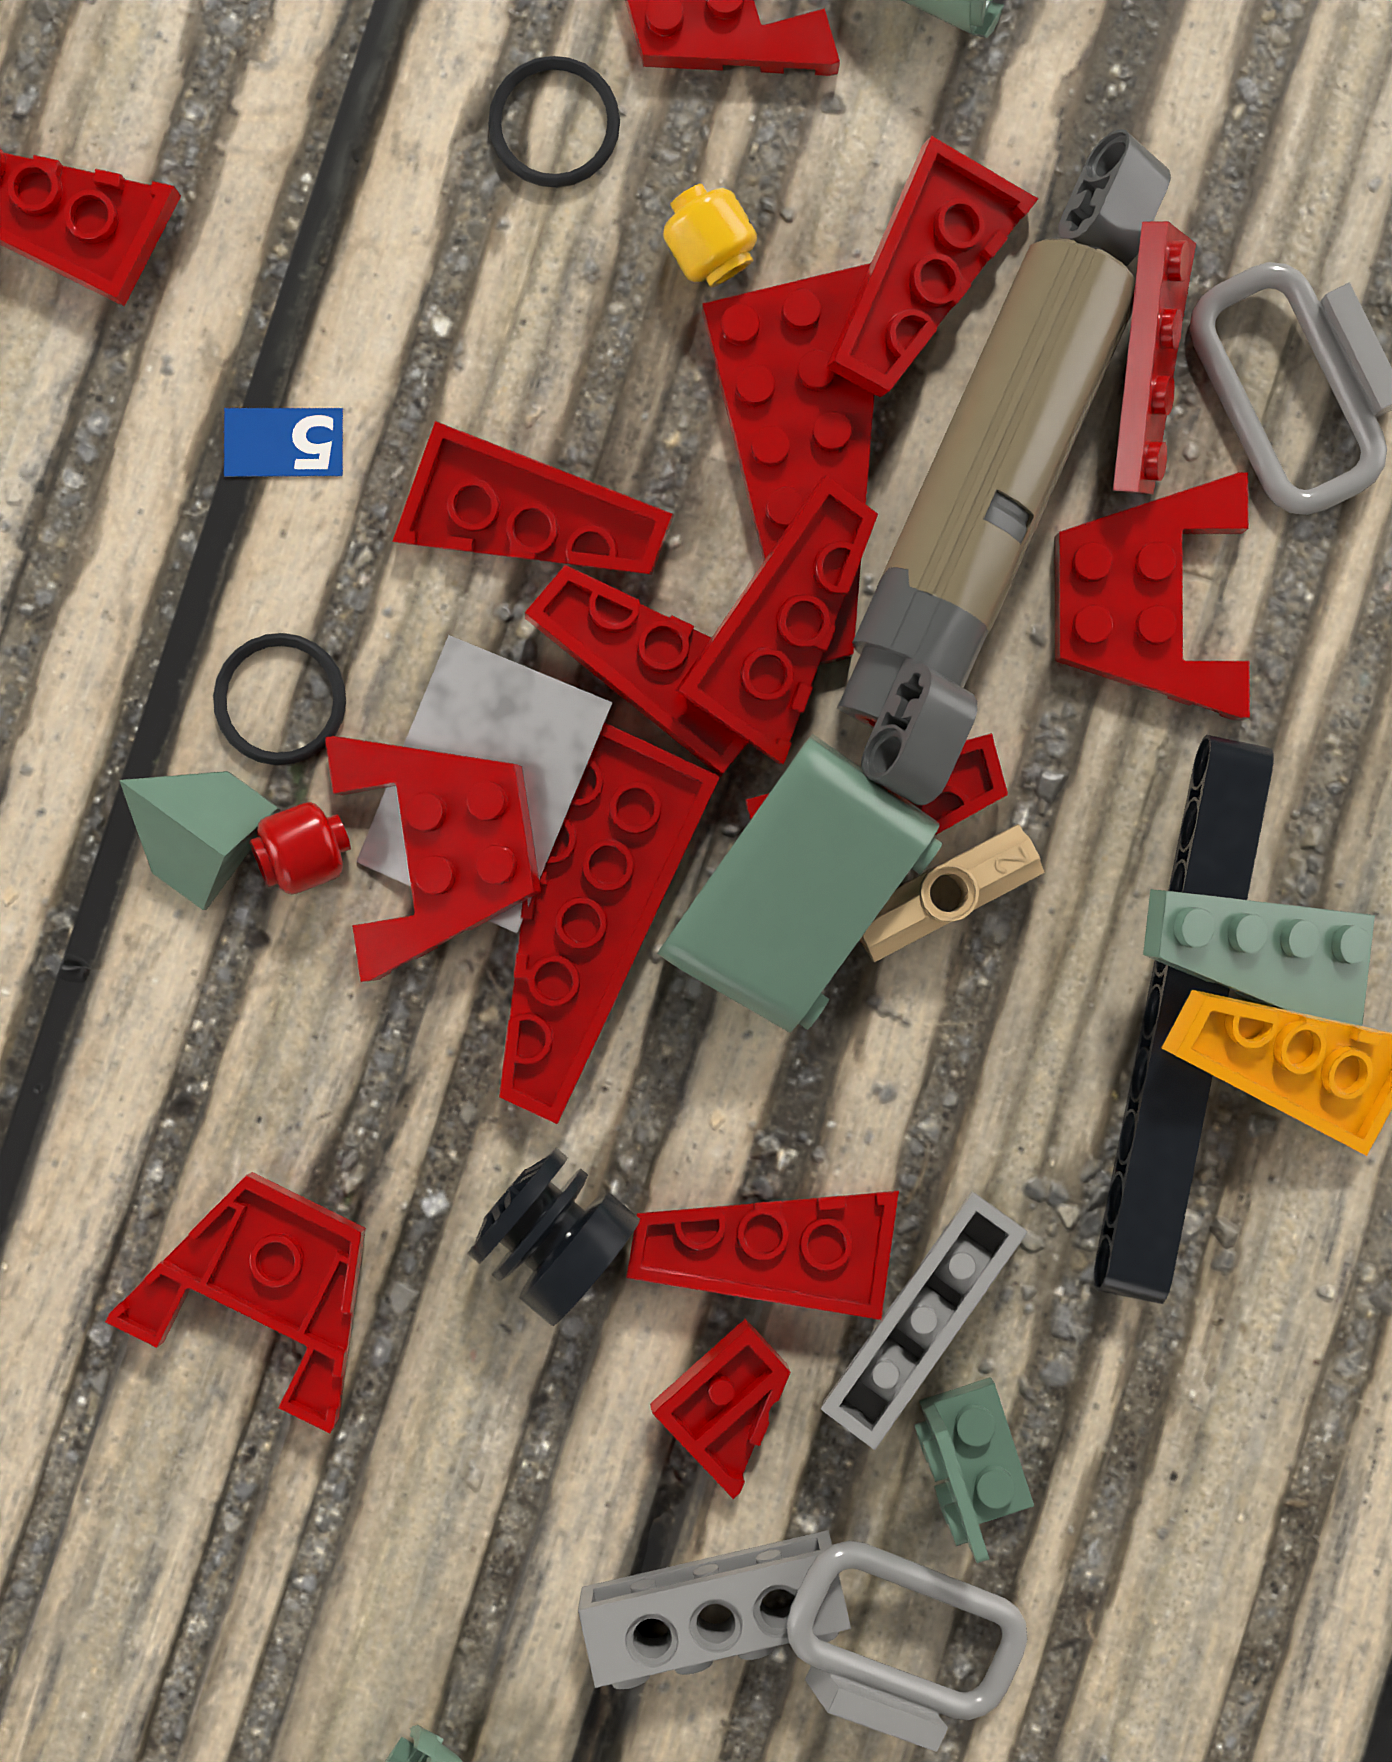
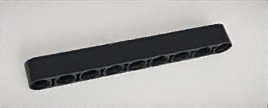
(1165, 1092)

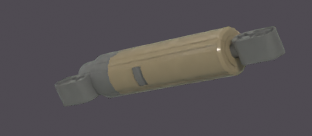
(997, 474)

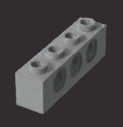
(923, 1320)
(679, 1593)

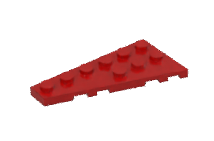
(789, 410)
(595, 910)

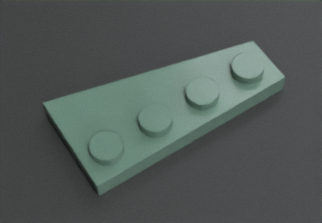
(1266, 951)

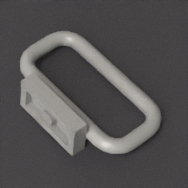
(1347, 357)
(879, 1693)

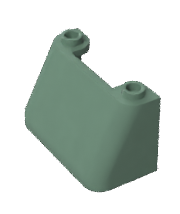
(801, 887)

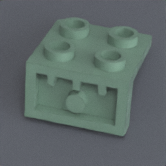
(976, 1456)

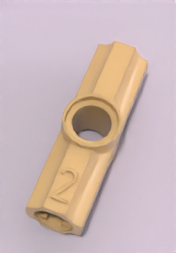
(982, 876)

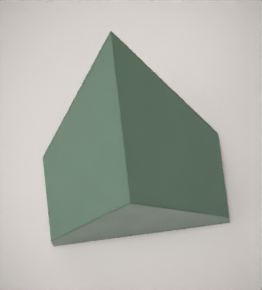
(195, 828)

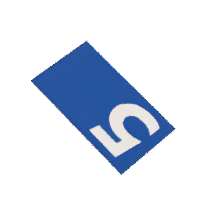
(283, 442)

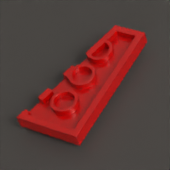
(933, 248)

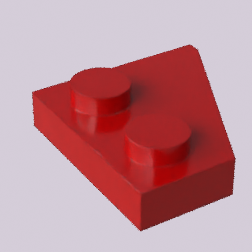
(725, 1404)

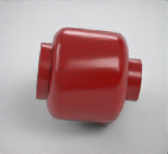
(300, 848)

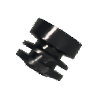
(553, 1236)

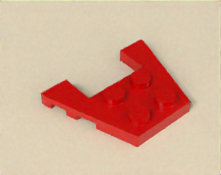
(730, 33)
(1125, 596)
(462, 840)
(276, 1264)

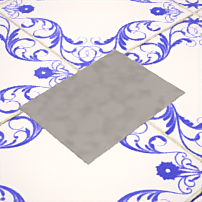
(503, 714)

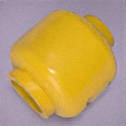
(709, 235)

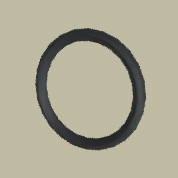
(562, 64)
(237, 658)

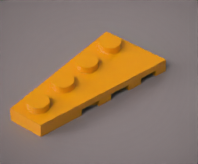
(1299, 1063)

